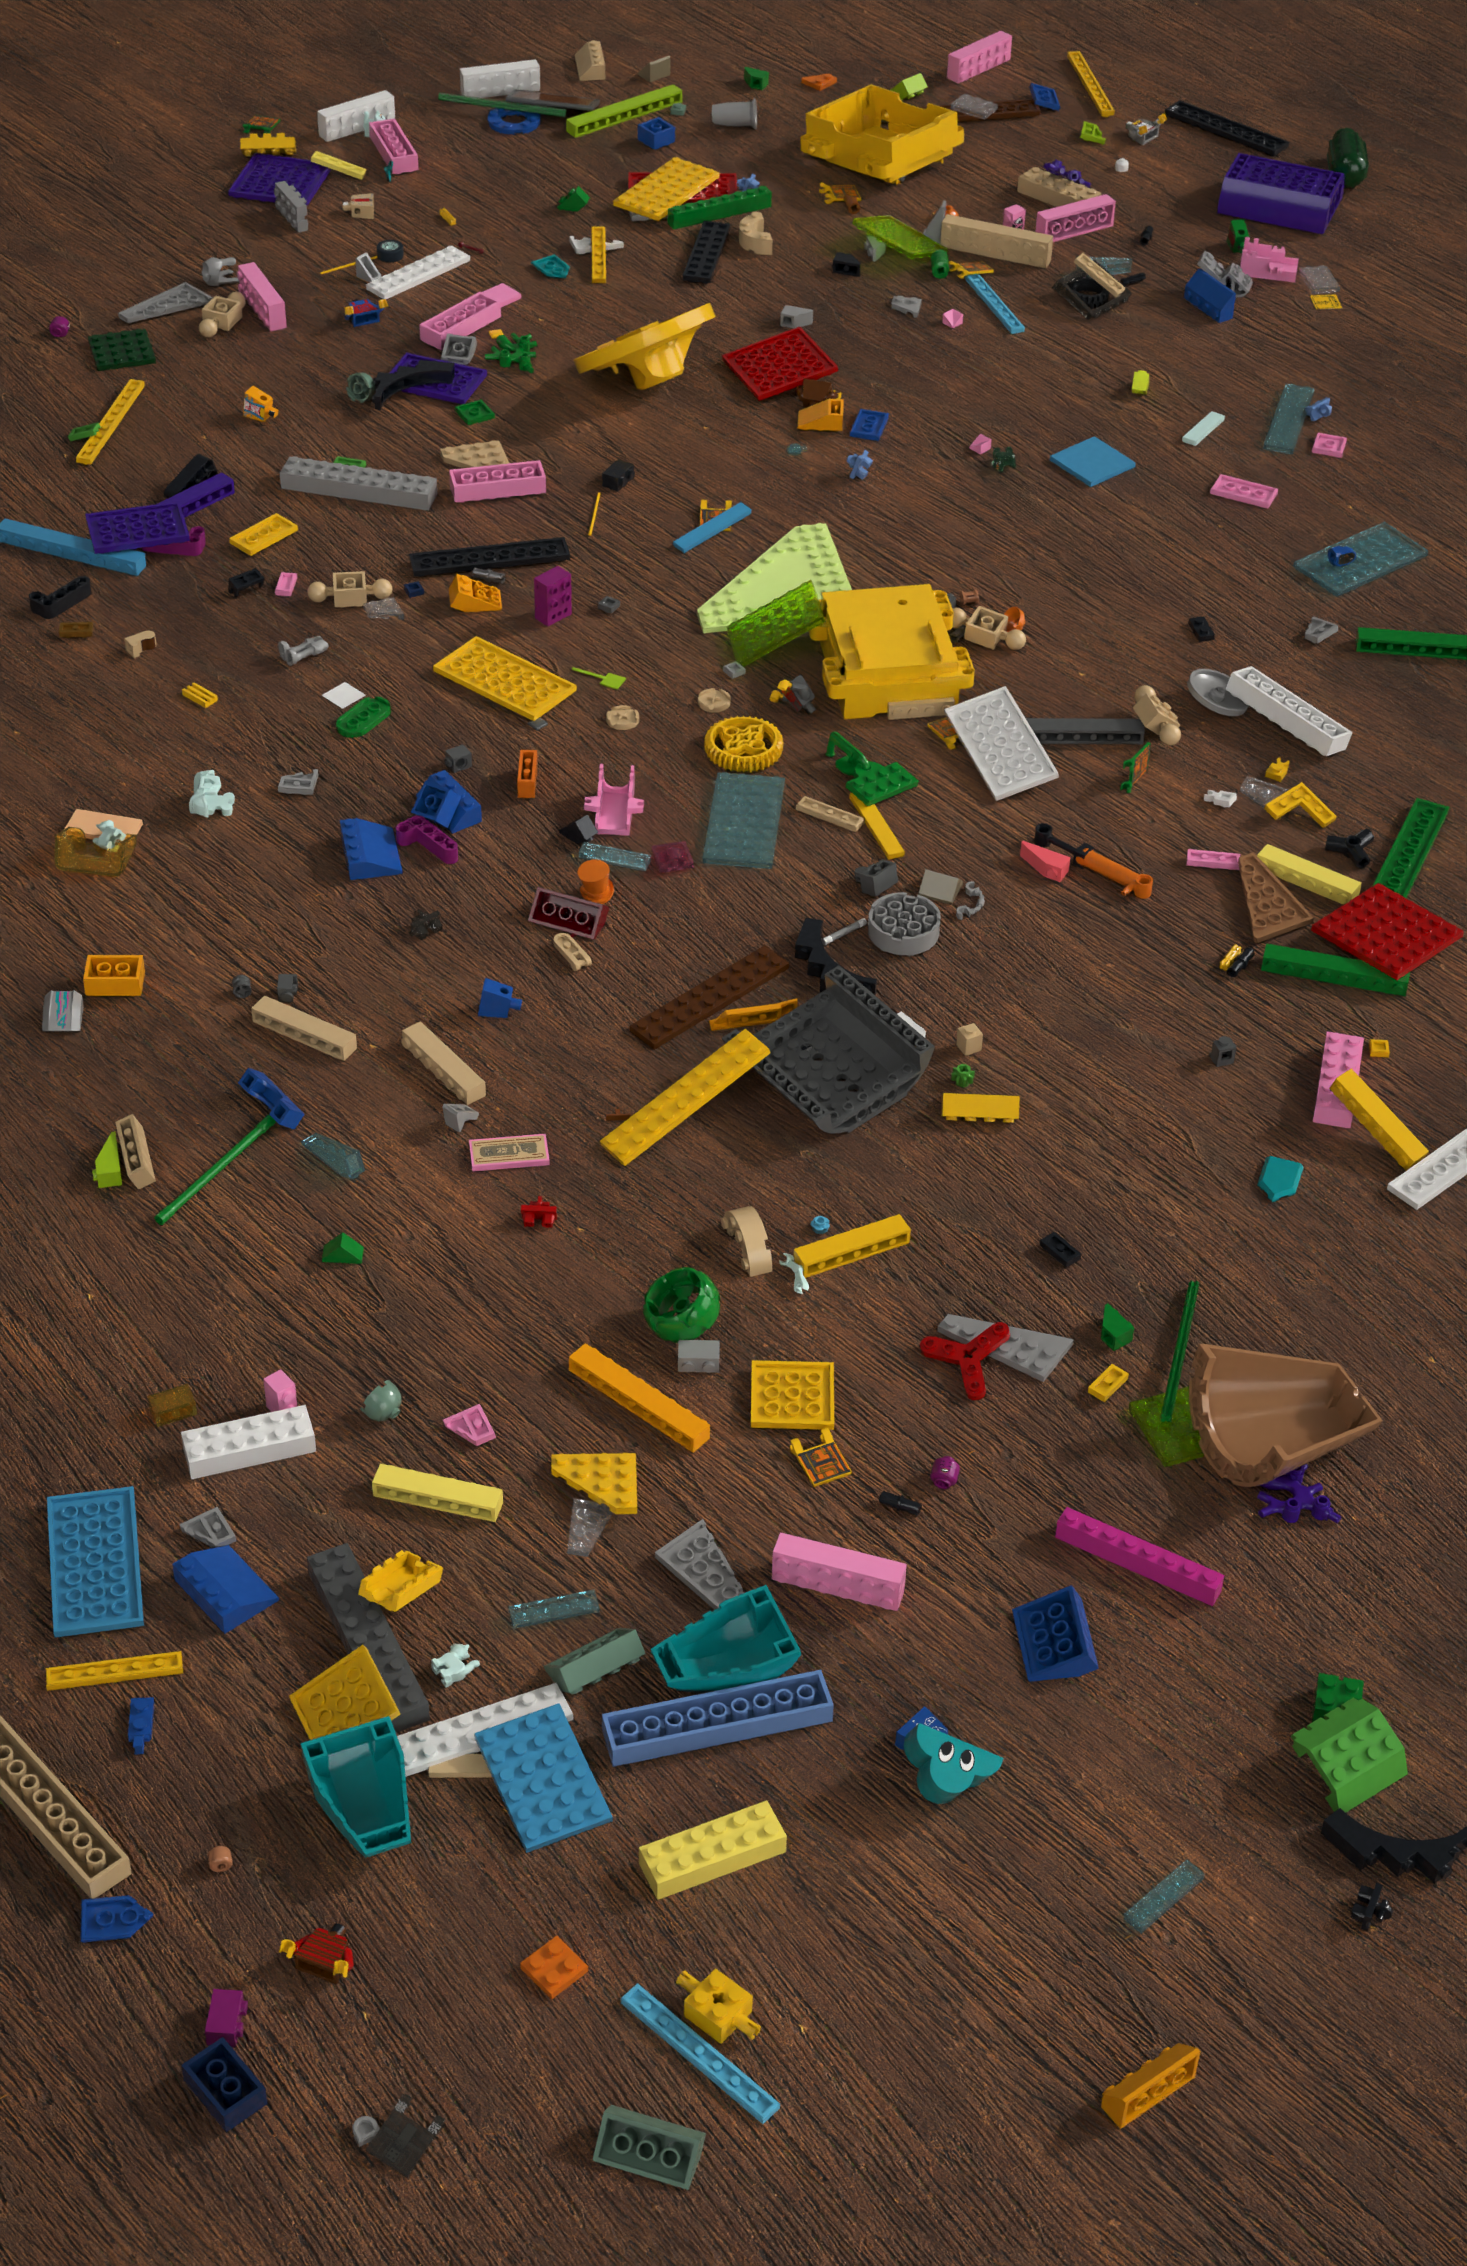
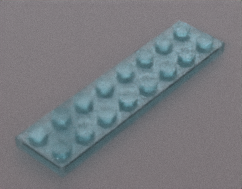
(1288, 419)

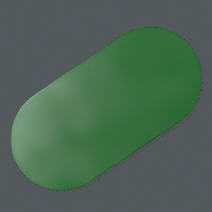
(363, 717)

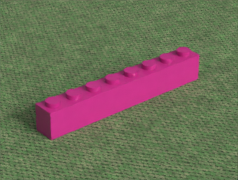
(1139, 1556)

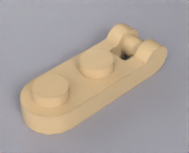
(571, 951)

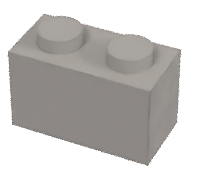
(698, 1356)

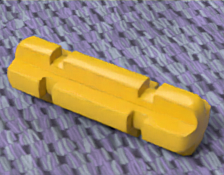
(447, 216)
(1229, 957)

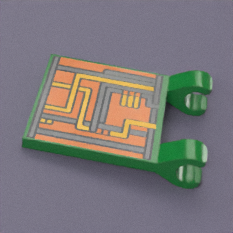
(261, 122)
(1138, 766)

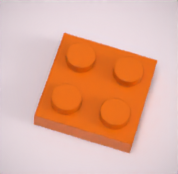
(554, 1967)

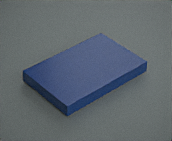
(1044, 96)
(869, 424)

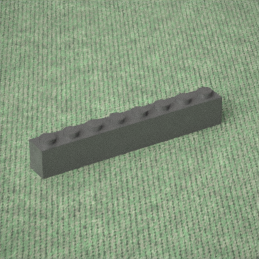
(1087, 730)

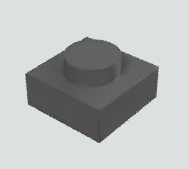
(609, 604)

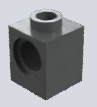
(458, 758)

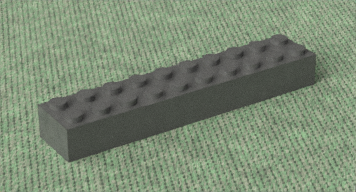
(363, 1623)

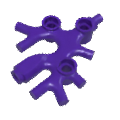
(1059, 170)
(1301, 1498)

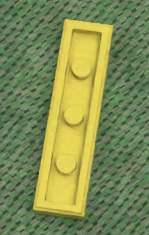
(338, 165)

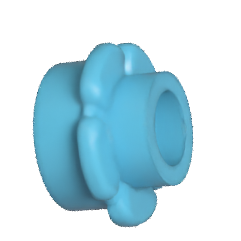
(820, 1224)

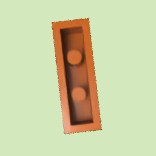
(527, 774)

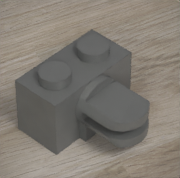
(877, 877)

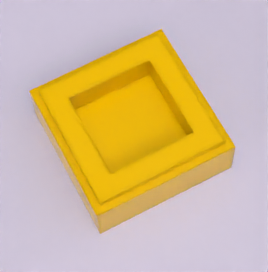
(1379, 1048)

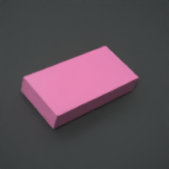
(286, 584)

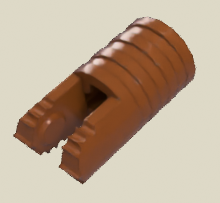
(852, 204)

